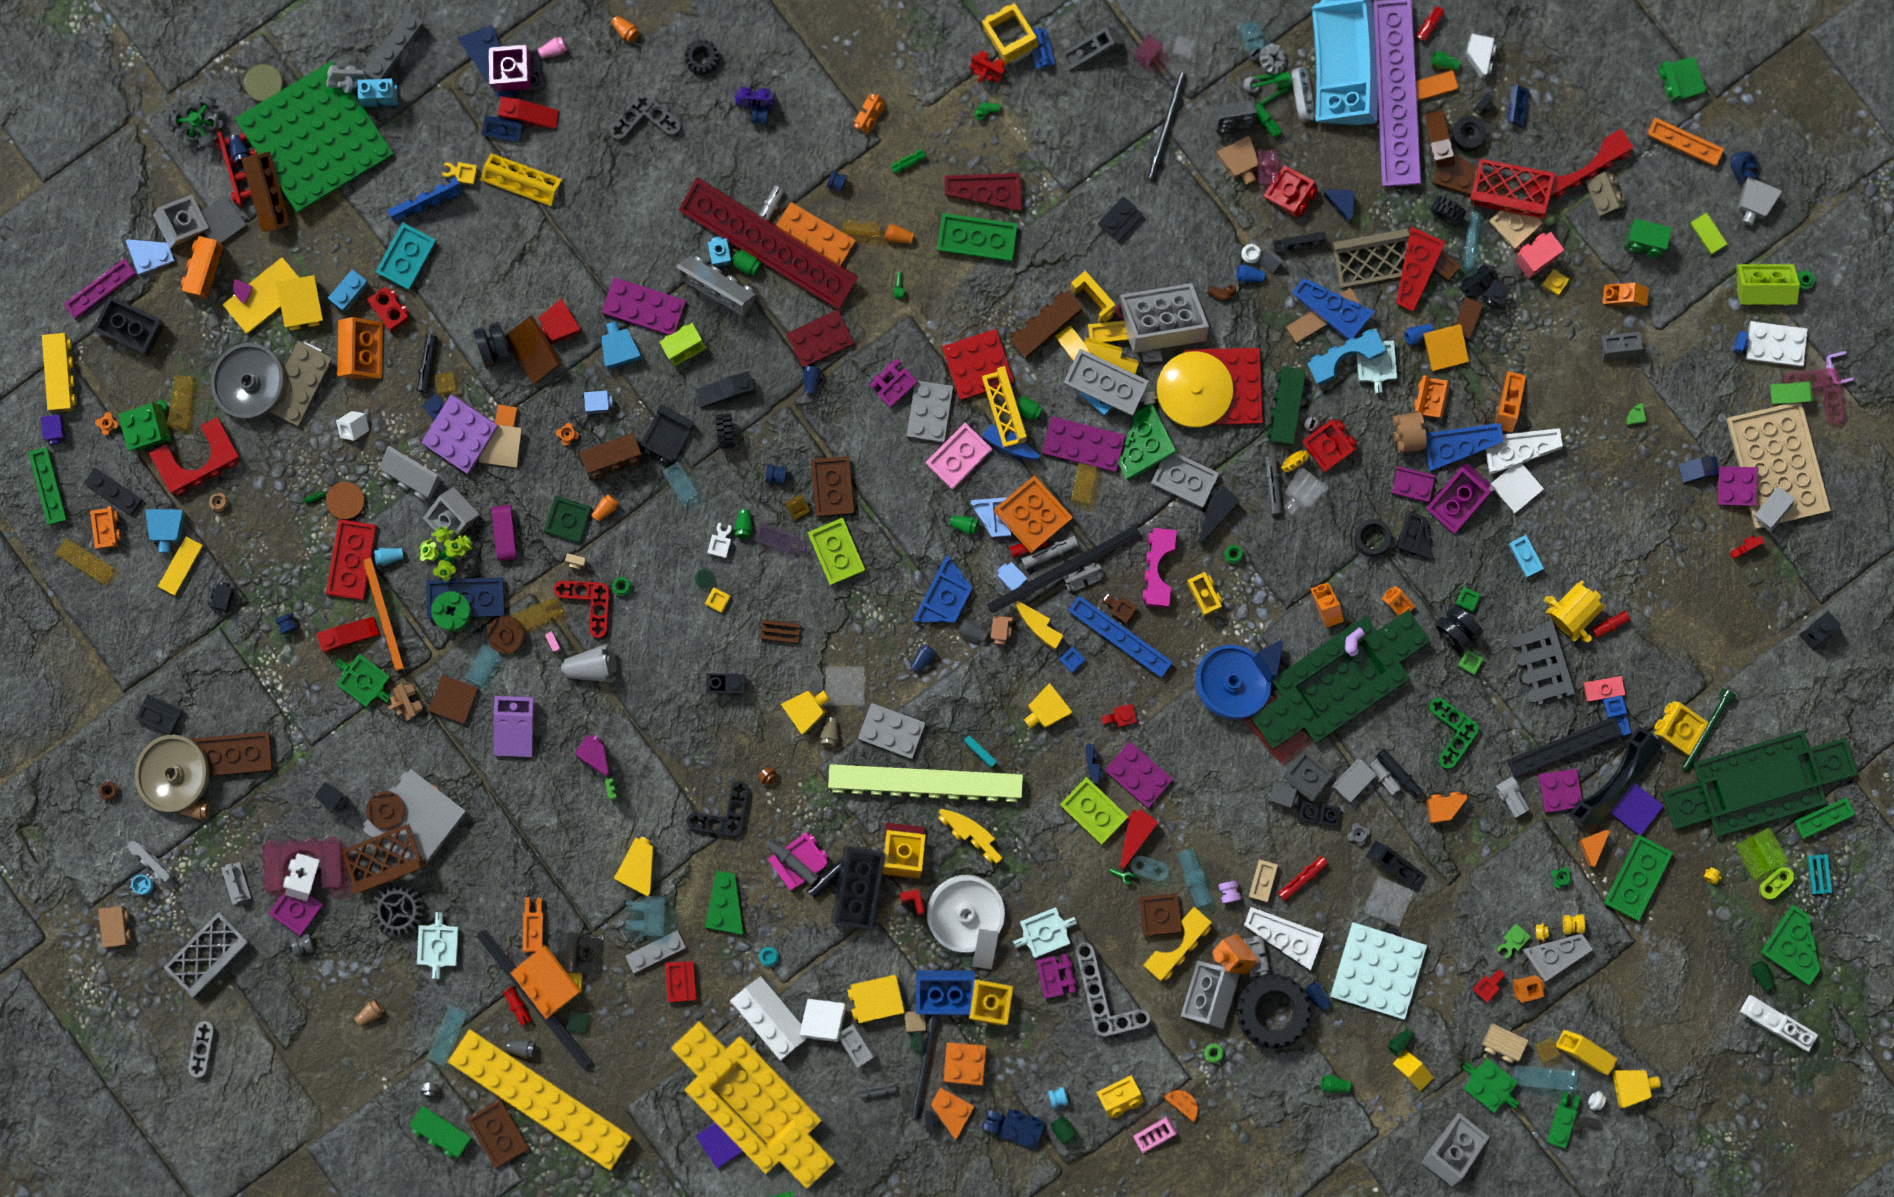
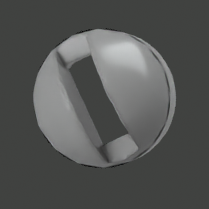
(1248, 82)
(1307, 423)

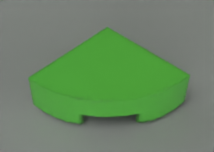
(1636, 415)

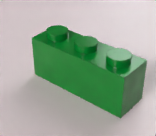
(440, 1132)

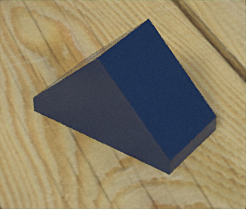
(1341, 201)
(1698, 469)
(1268, 660)

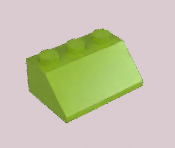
(1767, 284)

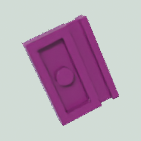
(1413, 484)

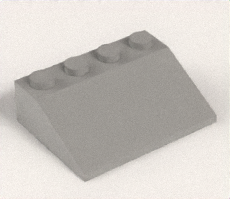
(716, 285)
(1163, 318)

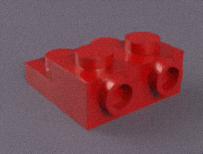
(1292, 191)
(1330, 444)

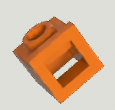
(1534, 992)

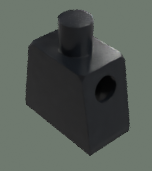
(1820, 629)

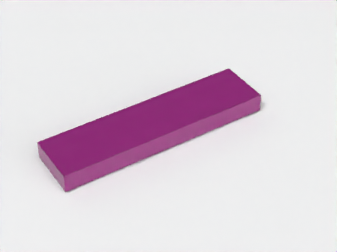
(100, 289)

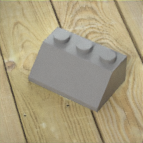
(409, 474)
(1210, 994)

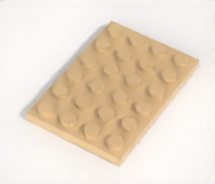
(1783, 450)

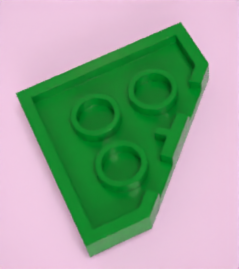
(1146, 443)
(1794, 946)

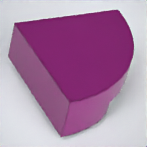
(242, 290)

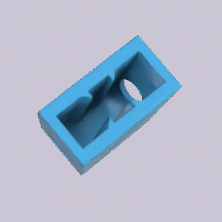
(618, 347)
(164, 527)

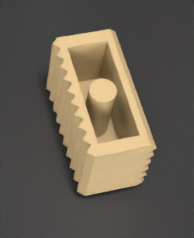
(1505, 1043)

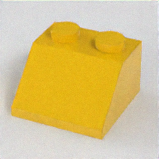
(903, 854)
(990, 1003)

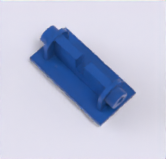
(1042, 54)

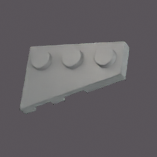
(1557, 955)

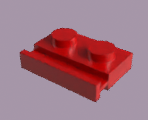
(680, 981)

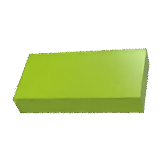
(1708, 233)

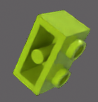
(683, 344)

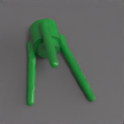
(1281, 81)

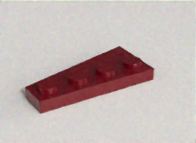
(988, 189)

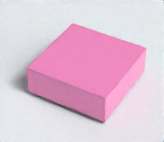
(553, 642)

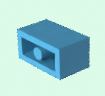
(348, 291)

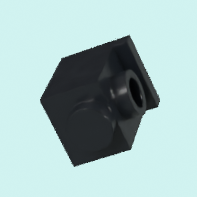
(221, 596)

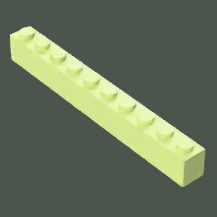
(925, 782)

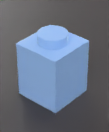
(597, 402)
(1011, 576)

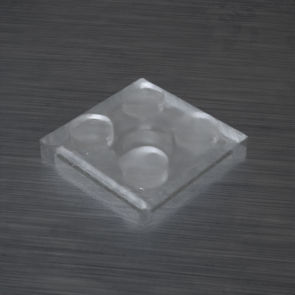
(1388, 901)

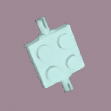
(1379, 369)
(1044, 932)
(437, 945)

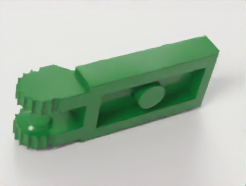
(1563, 1121)

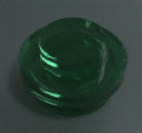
(703, 578)

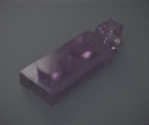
(779, 539)

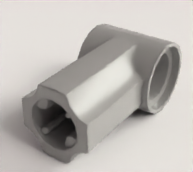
(1510, 793)

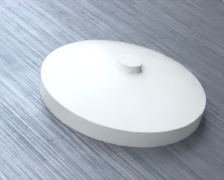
(961, 909)

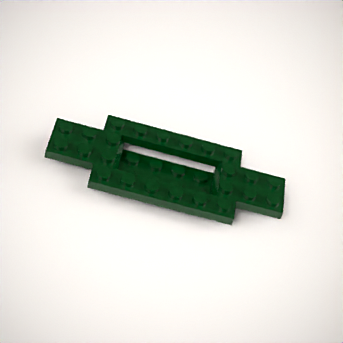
(1342, 686)
(1755, 777)

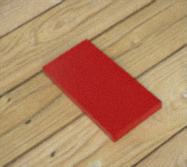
(347, 572)

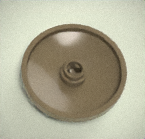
(171, 773)

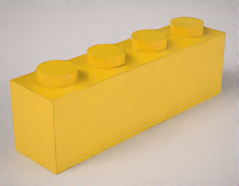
(58, 373)

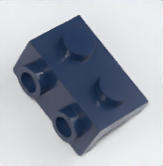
(1022, 1128)

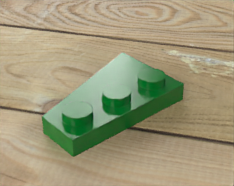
(724, 904)

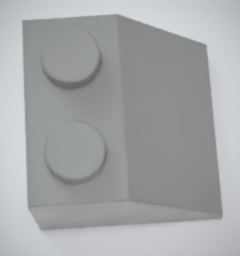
(180, 221)
(451, 512)

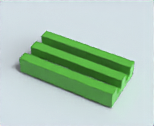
(611, 790)

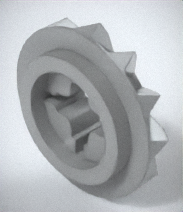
(1267, 61)

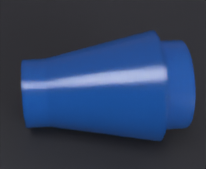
(1249, 274)
(1415, 334)

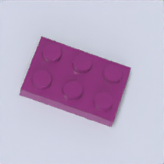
(1138, 775)

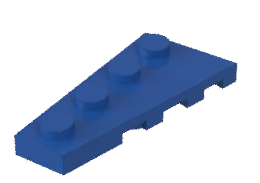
(1337, 311)
(1456, 444)

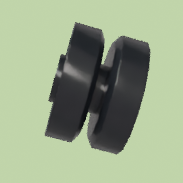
(492, 345)
(1459, 628)

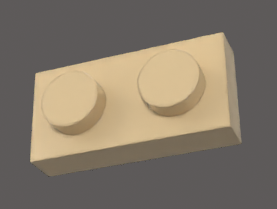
(1263, 880)

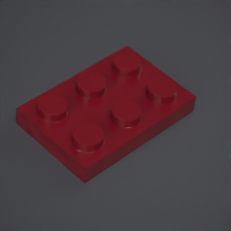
(820, 338)

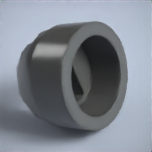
(1254, 59)

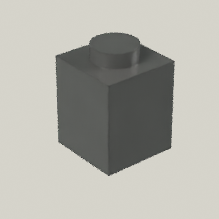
(1283, 795)

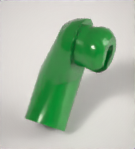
(985, 108)

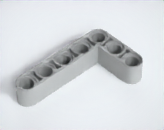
(1100, 998)

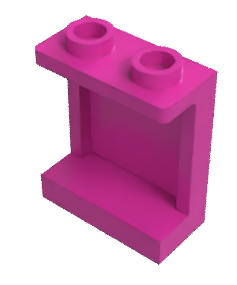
(806, 852)

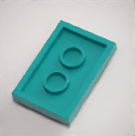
(405, 256)

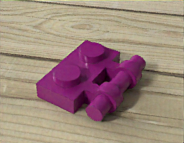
(897, 387)
(1050, 976)

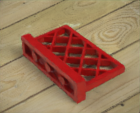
(1508, 204)

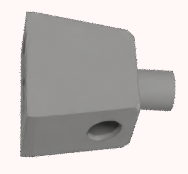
(1756, 200)

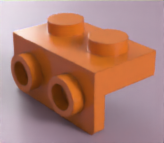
(1431, 397)
(105, 527)

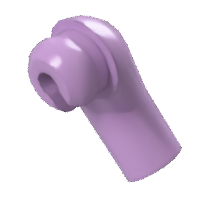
(1351, 642)

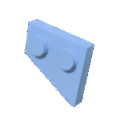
(149, 255)
(993, 524)

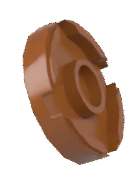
(345, 500)

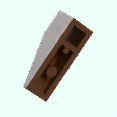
(1440, 139)

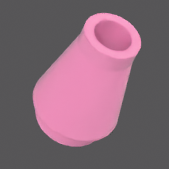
(553, 48)

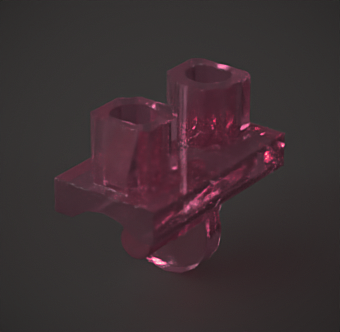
(1267, 167)

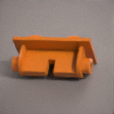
(874, 106)

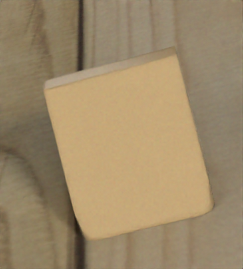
(914, 1022)

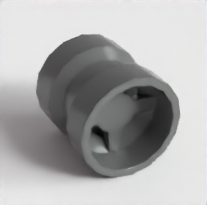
(302, 945)

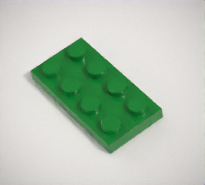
(977, 237)
(1638, 878)

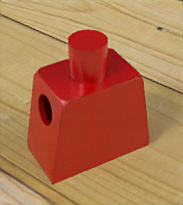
(558, 323)

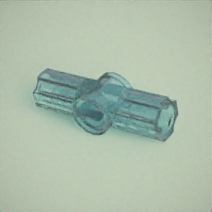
(1194, 877)

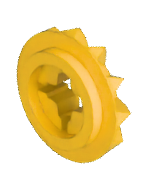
(1295, 461)

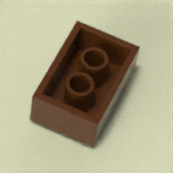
(611, 456)

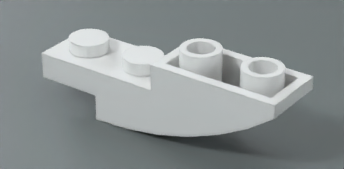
(1778, 1023)

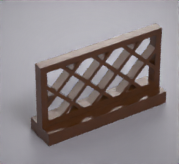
(390, 874)

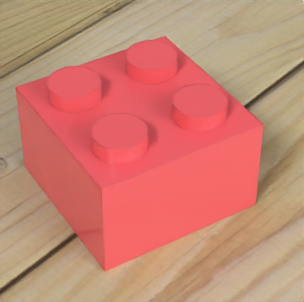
(1539, 255)

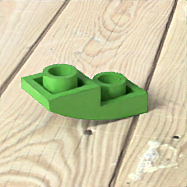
(1791, 392)

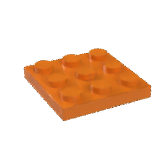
(1032, 514)

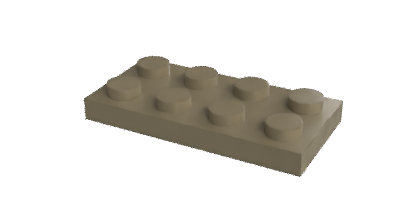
(303, 377)

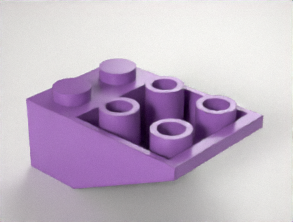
(513, 726)

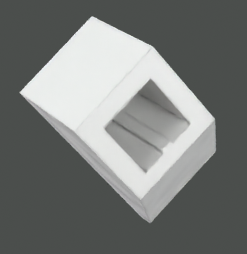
(1479, 53)

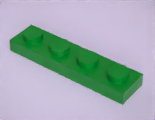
(47, 486)

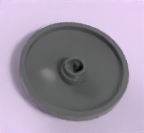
(248, 381)

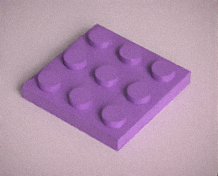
(460, 434)

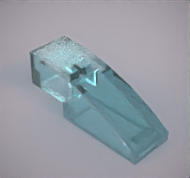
(1545, 1078)

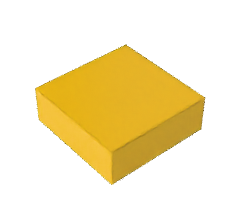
(717, 600)

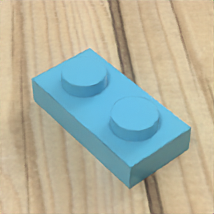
(1526, 556)

